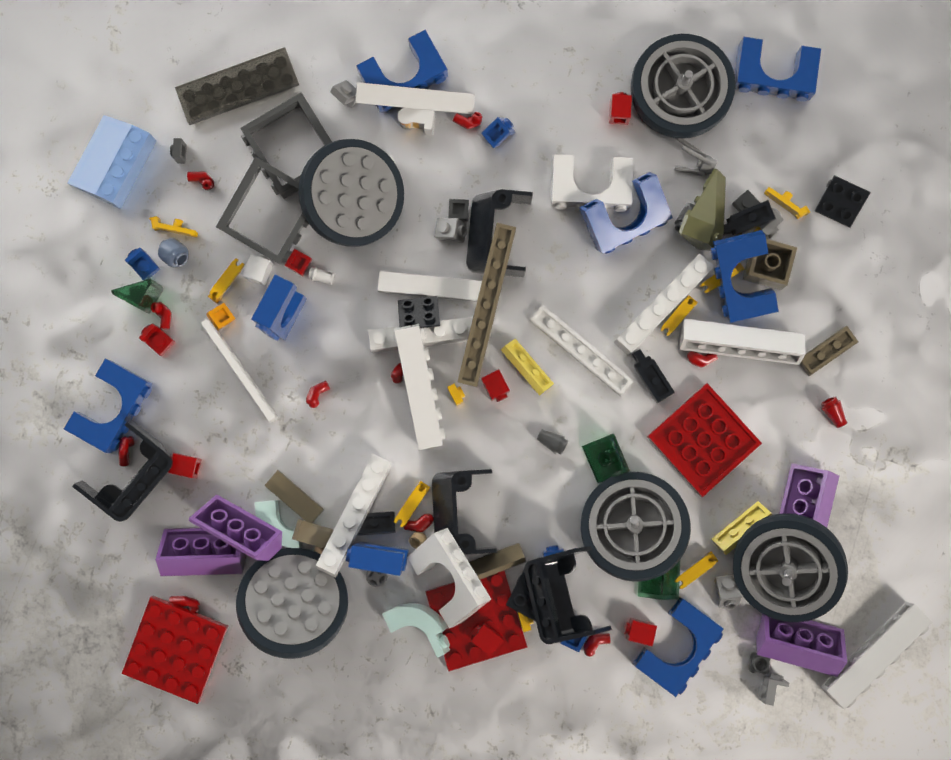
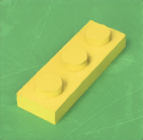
(527, 366)
(729, 537)

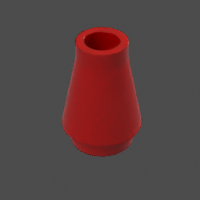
(833, 409)

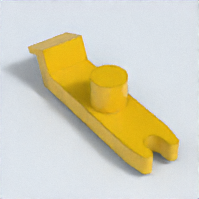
(784, 201)
(176, 228)
(225, 281)
(713, 283)
(679, 315)
(412, 503)
(696, 570)

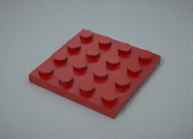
(704, 440)
(493, 613)
(175, 649)

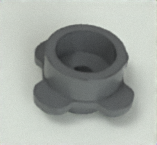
(754, 667)

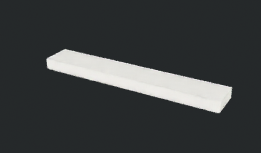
(414, 98)
(429, 286)
(581, 350)
(240, 371)

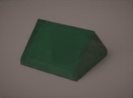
(140, 294)
(605, 458)
(661, 587)

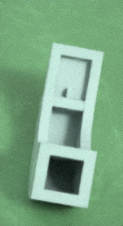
(270, 513)
(423, 618)

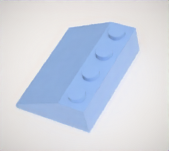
(112, 161)

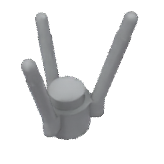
(705, 164)

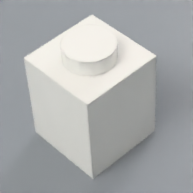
(258, 269)

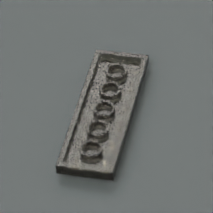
(237, 86)

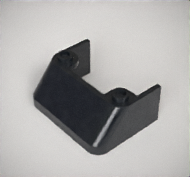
(482, 227)
(122, 503)
(445, 506)
(552, 599)

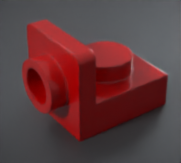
(156, 339)

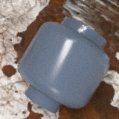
(173, 252)

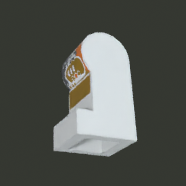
(417, 118)

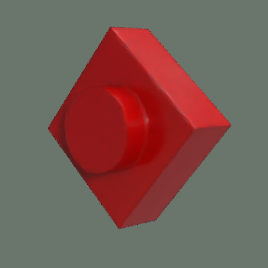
(298, 262)

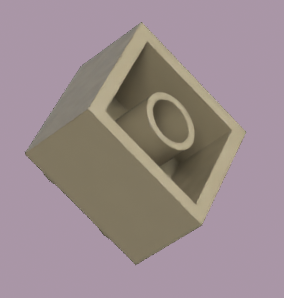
(772, 268)

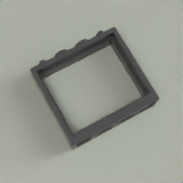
(271, 116)
(237, 200)

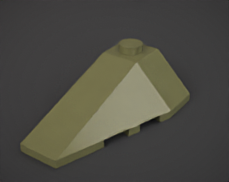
(706, 219)

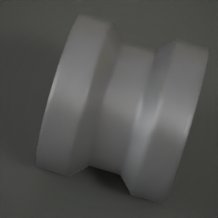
(374, 577)

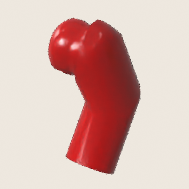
(202, 177)
(397, 374)
(314, 392)
(123, 453)
(420, 524)
(193, 604)
(594, 641)

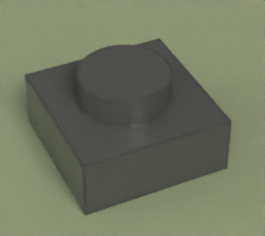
(178, 150)
(745, 201)
(458, 209)

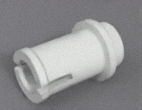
(321, 275)

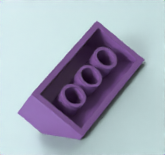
(810, 493)
(238, 528)
(197, 553)
(803, 644)

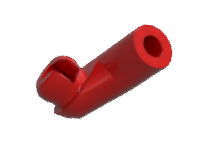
(470, 122)
(164, 313)
(701, 360)

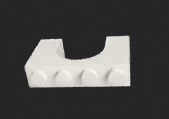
(567, 194)
(469, 591)

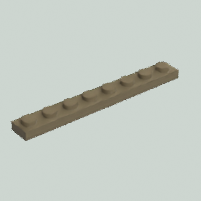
(486, 304)

